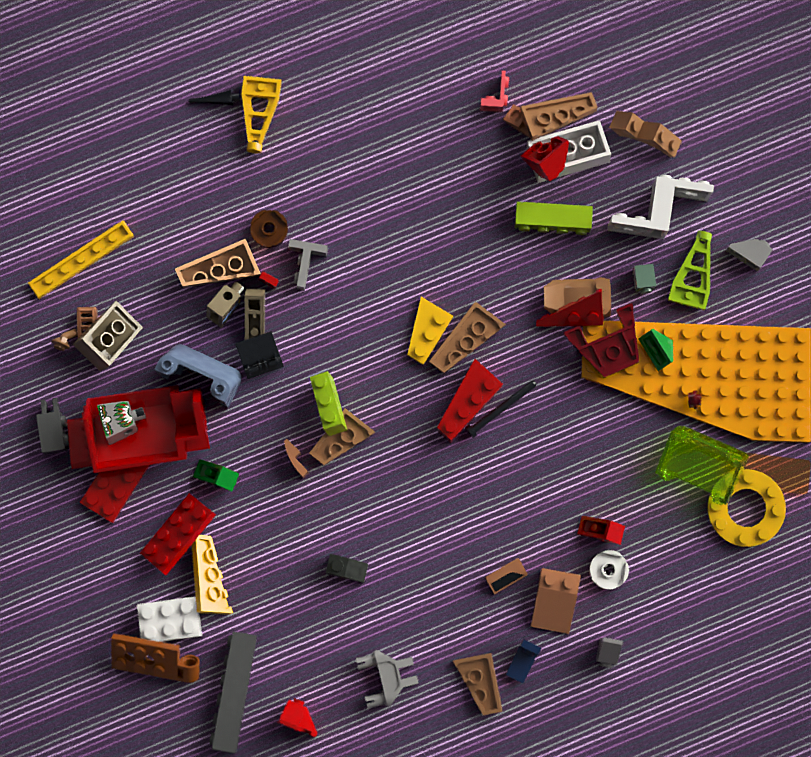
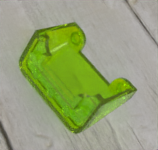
(702, 463)

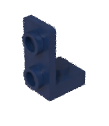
(523, 660)

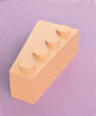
(220, 266)

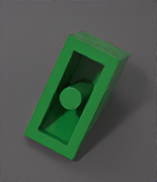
(216, 475)

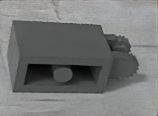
(52, 429)

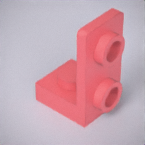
(490, 103)

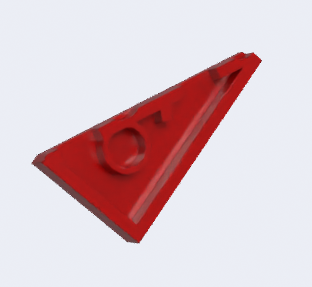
(583, 312)

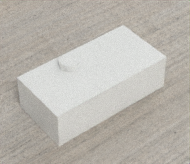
(585, 150)

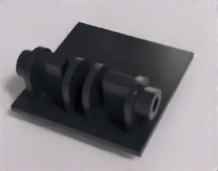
(259, 355)

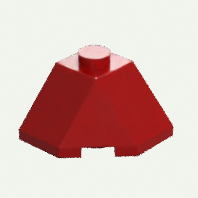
(547, 158)
(298, 717)

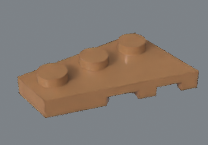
(481, 680)

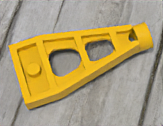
(259, 88)

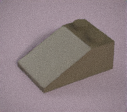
(108, 336)

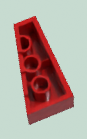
(471, 397)

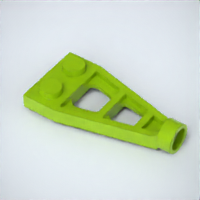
(690, 295)

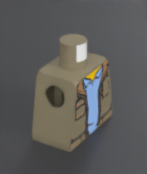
(224, 304)

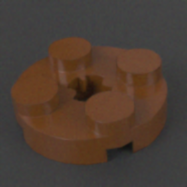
(269, 218)

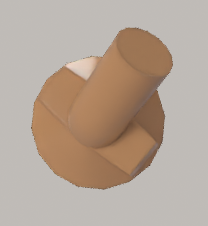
(61, 342)

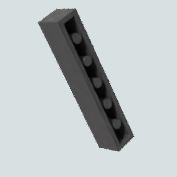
(234, 692)

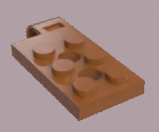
(165, 657)

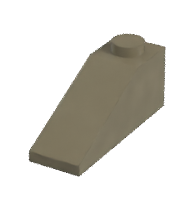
(254, 312)

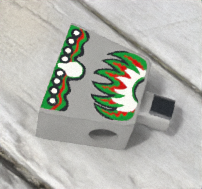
(119, 420)

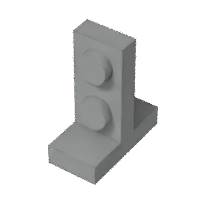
(304, 259)

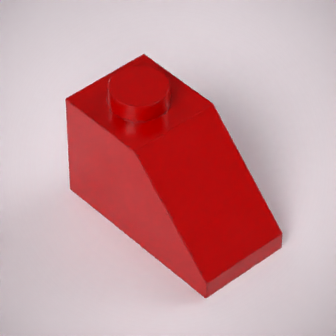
(601, 530)

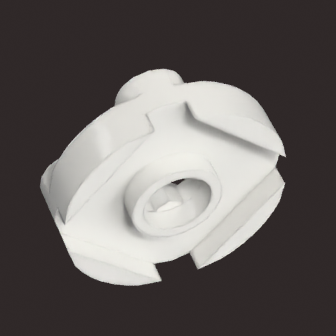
(602, 560)

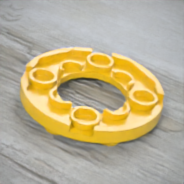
(766, 528)

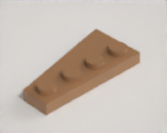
(468, 335)

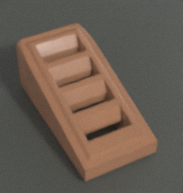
(80, 319)

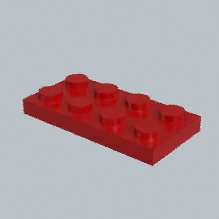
(112, 490)
(177, 534)

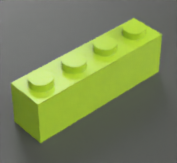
(553, 217)

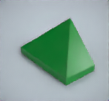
(658, 348)

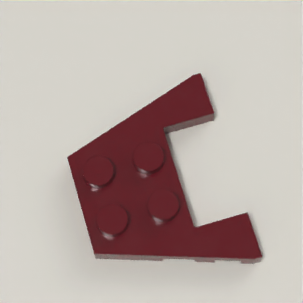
(612, 351)

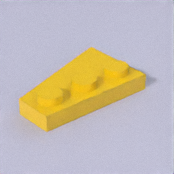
(427, 330)

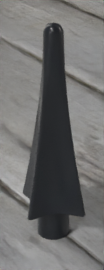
(224, 98)

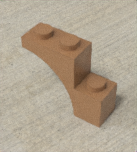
(654, 134)

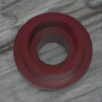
(694, 399)

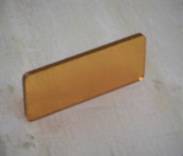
(789, 473)

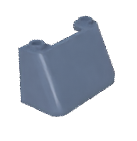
(225, 377)

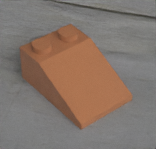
(555, 600)

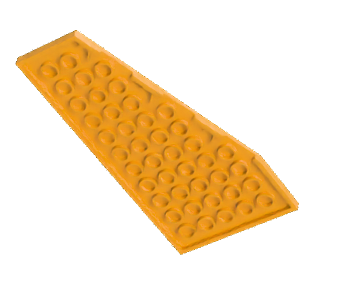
(747, 376)

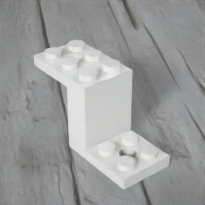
(660, 207)

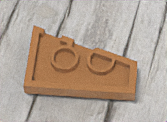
(333, 446)

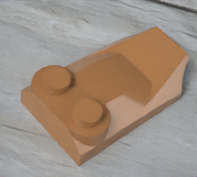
(562, 292)

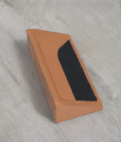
(506, 576)

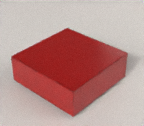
(268, 280)

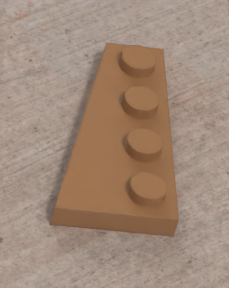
(554, 114)

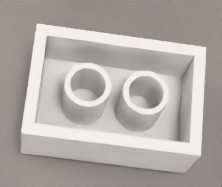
(169, 620)

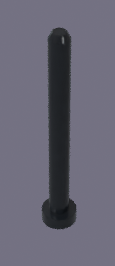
(499, 409)

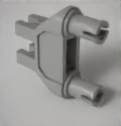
(389, 675)

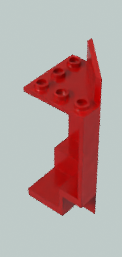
(171, 428)

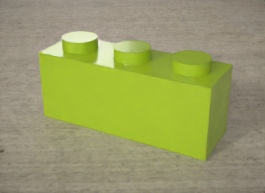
(328, 403)

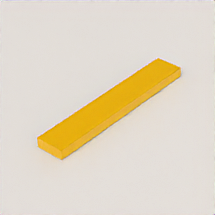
(80, 259)

